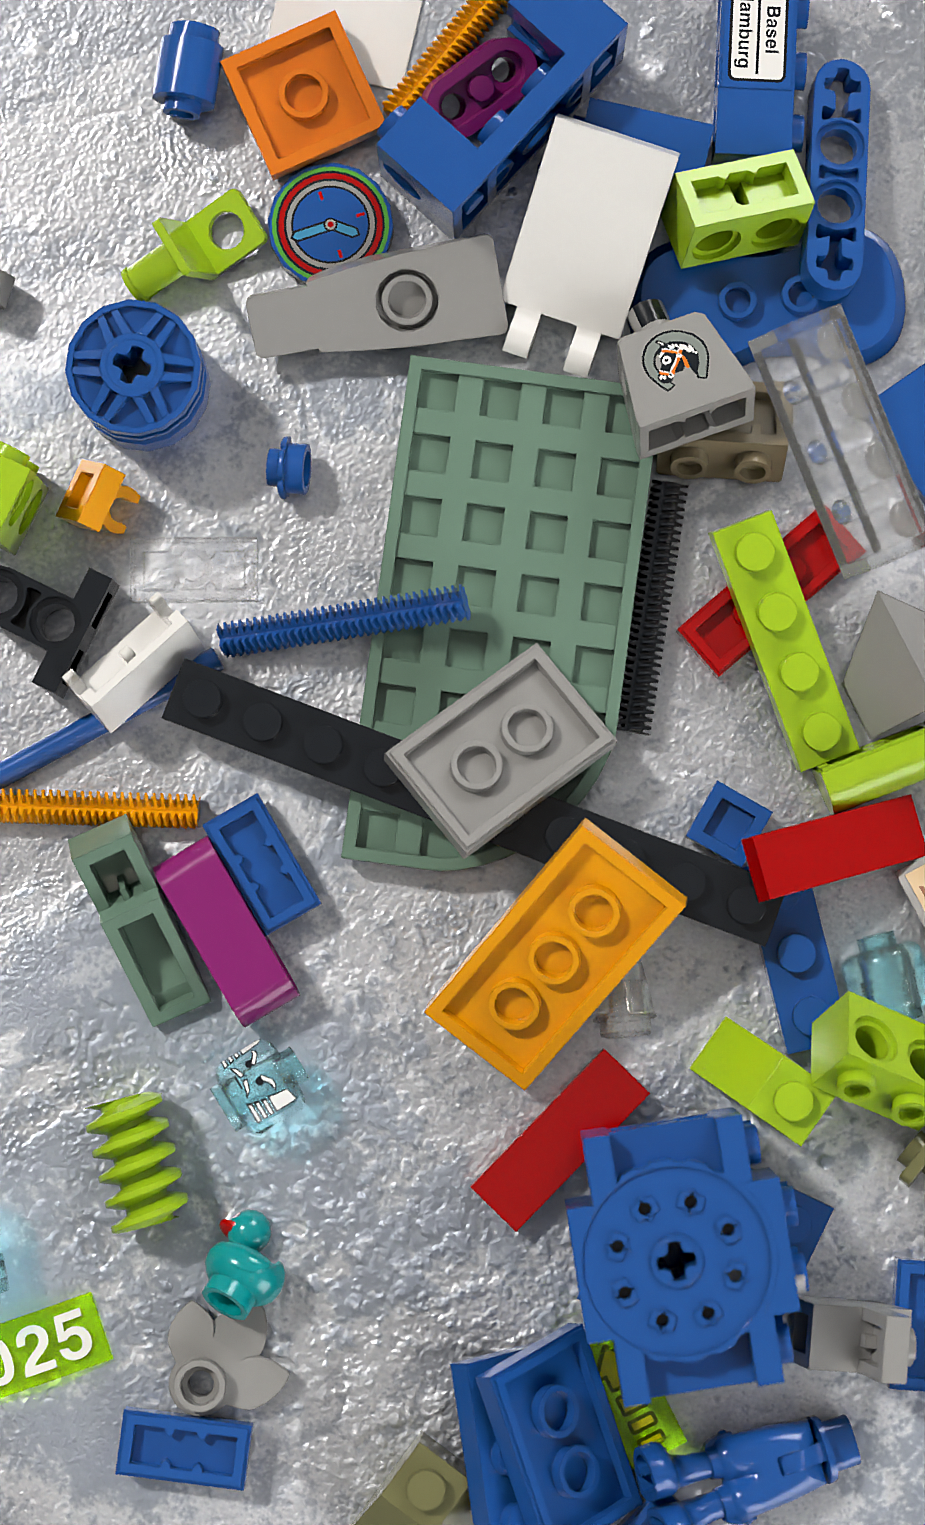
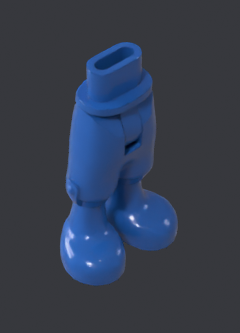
(756, 1467)

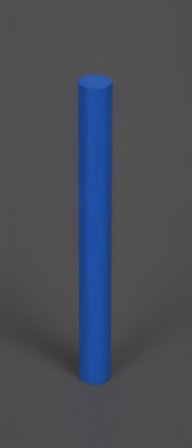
(80, 733)

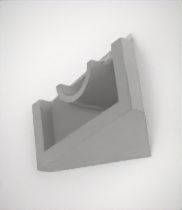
(888, 666)

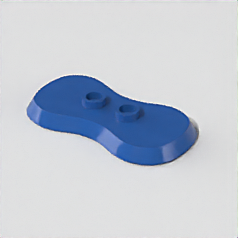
(765, 291)

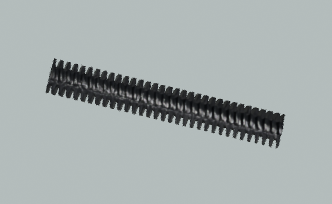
(649, 606)

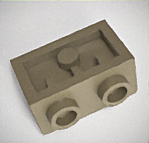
(744, 453)

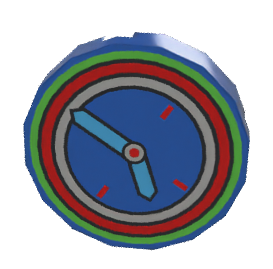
(328, 219)

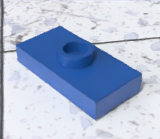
(262, 864)
(184, 1448)

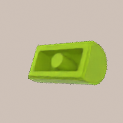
(873, 770)

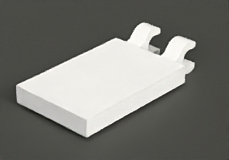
(585, 236)

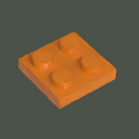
(303, 95)

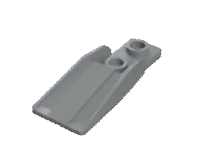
(386, 302)

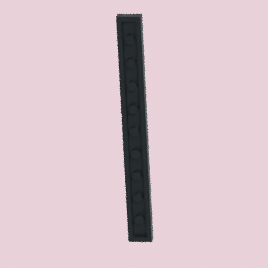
(354, 760)

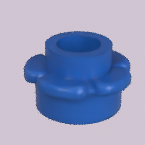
(289, 468)

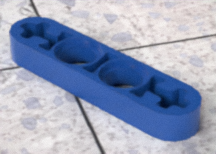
(840, 180)

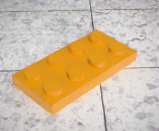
(556, 954)

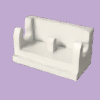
(136, 665)

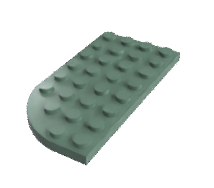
(540, 513)

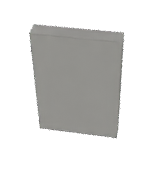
(500, 750)

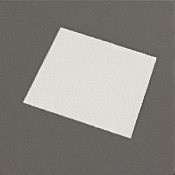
(377, 31)

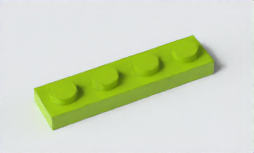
(784, 640)

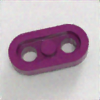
(475, 86)

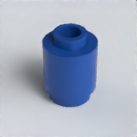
(188, 70)

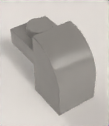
(853, 1337)

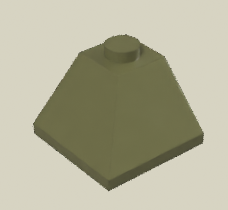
(421, 1489)

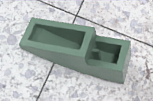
(138, 920)

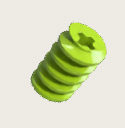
(137, 1161)

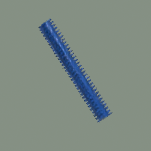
(346, 622)

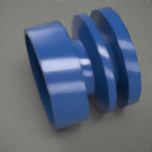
(155, 407)

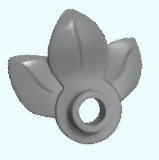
(226, 1351)

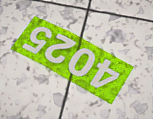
(51, 1344)

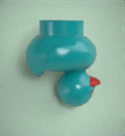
(238, 1271)

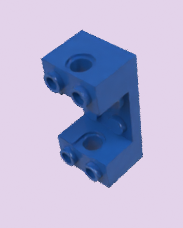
(453, 179)

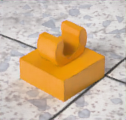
(92, 495)

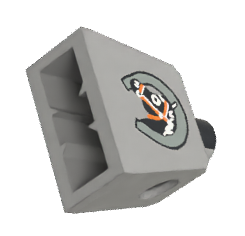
(679, 380)

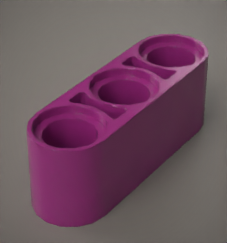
(225, 932)

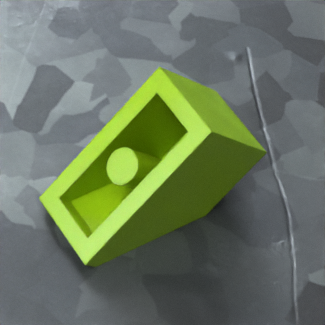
(762, 1080)

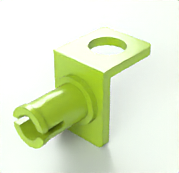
(191, 250)

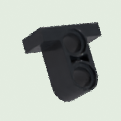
(37, 602)

